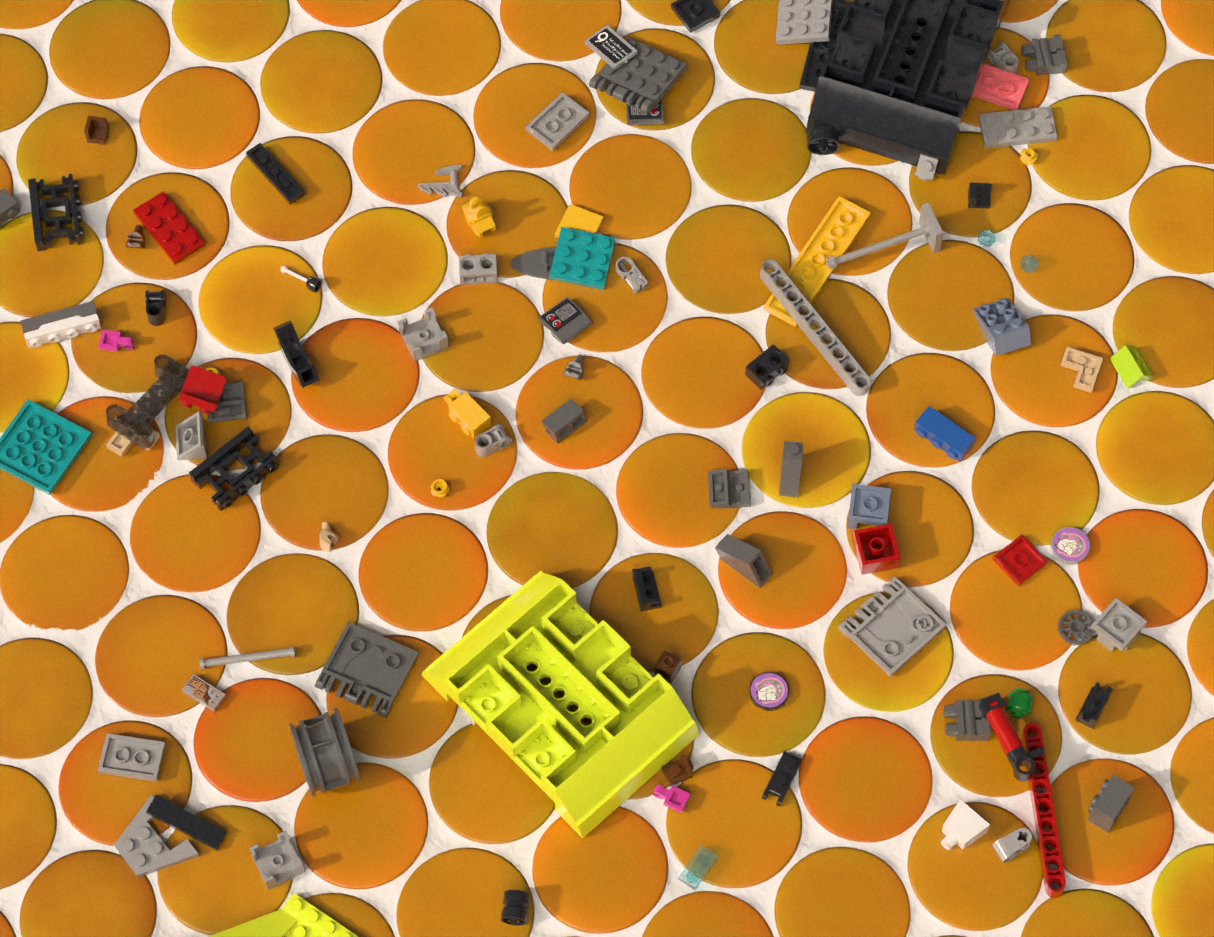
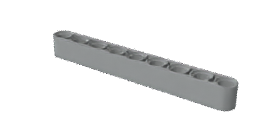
(815, 335)

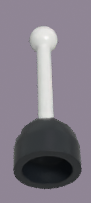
(312, 283)

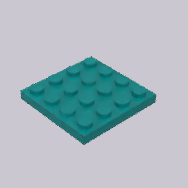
(40, 446)

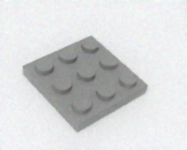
(803, 21)

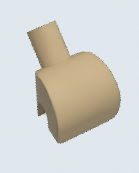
(326, 537)

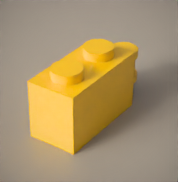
(467, 413)

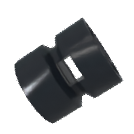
(515, 910)

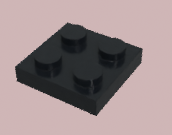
(695, 13)

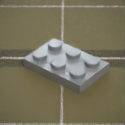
(557, 121)
(131, 757)

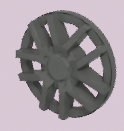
(1076, 627)

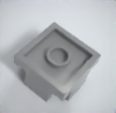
(1118, 626)

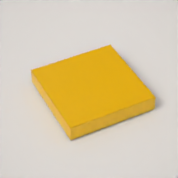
(580, 219)

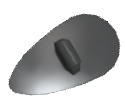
(535, 263)

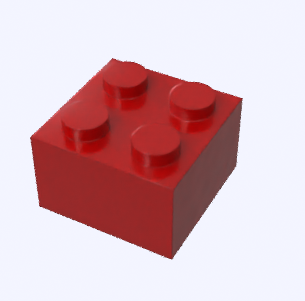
(876, 549)

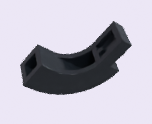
(294, 354)

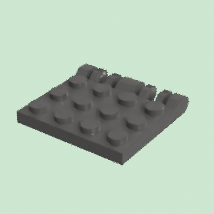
(643, 78)
(369, 666)

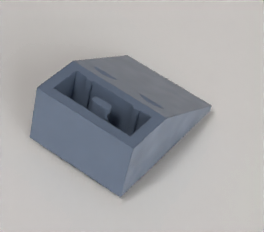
(1002, 326)

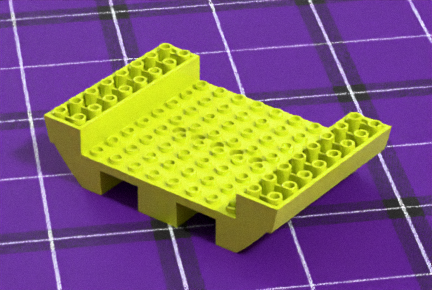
(580, 767)

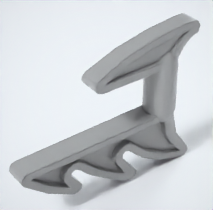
(450, 187)

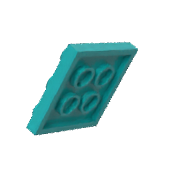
(582, 258)

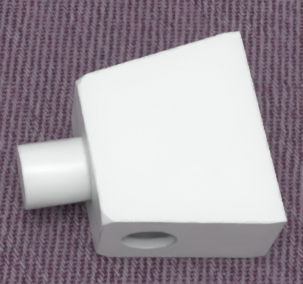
(963, 827)

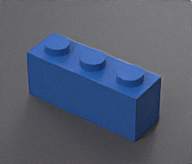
(944, 434)

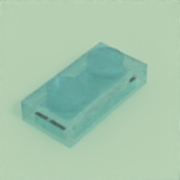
(698, 867)

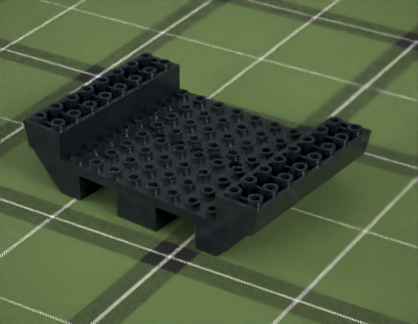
(927, 110)

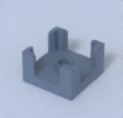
(868, 505)

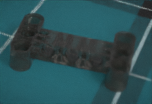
(149, 404)

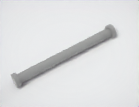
(247, 657)

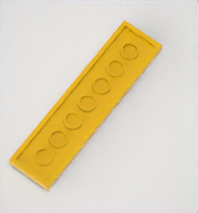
(830, 238)

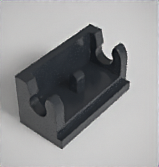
(646, 589)
(1094, 705)

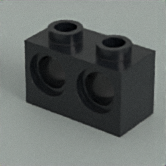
(764, 365)

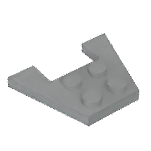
(144, 848)

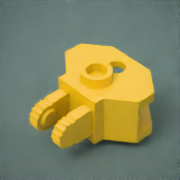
(478, 216)

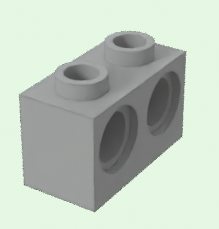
(478, 273)

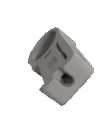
(633, 277)

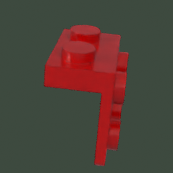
(202, 390)

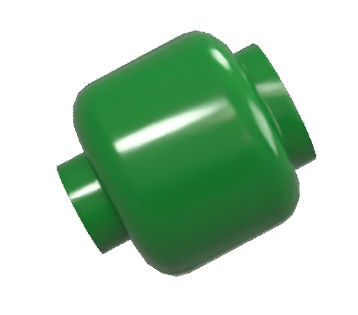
(1019, 703)

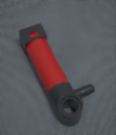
(993, 709)

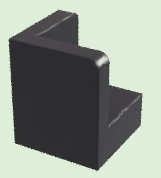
(979, 195)

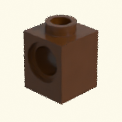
(668, 666)

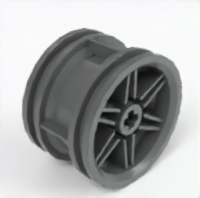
(324, 752)

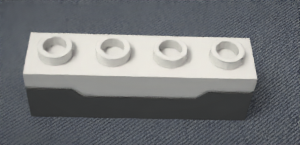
(60, 324)

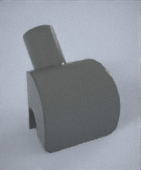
(575, 368)

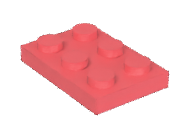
(1000, 87)

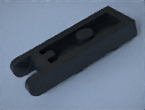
(782, 777)

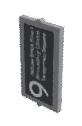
(611, 47)

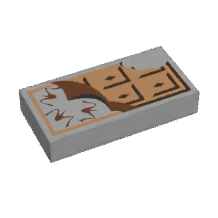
(203, 693)

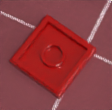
(1020, 560)

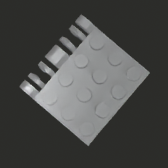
(890, 627)

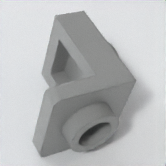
(927, 167)

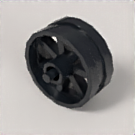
(823, 140)

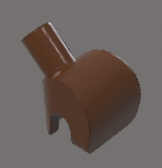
(136, 238)

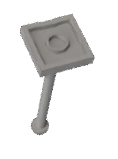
(929, 228)

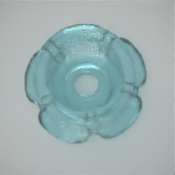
(984, 241)
(1029, 263)

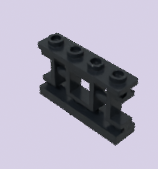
(41, 213)
(225, 458)

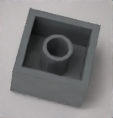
(1110, 803)

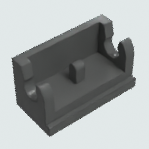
(564, 421)

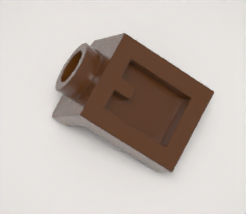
(678, 770)

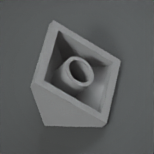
(191, 438)

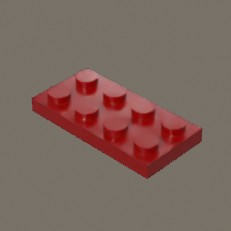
(169, 227)

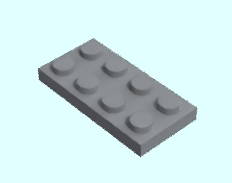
(1017, 127)

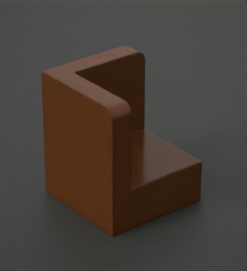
(96, 130)

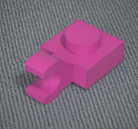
(113, 340)
(674, 798)

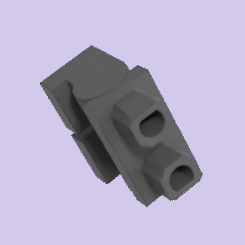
(1046, 56)
(968, 723)

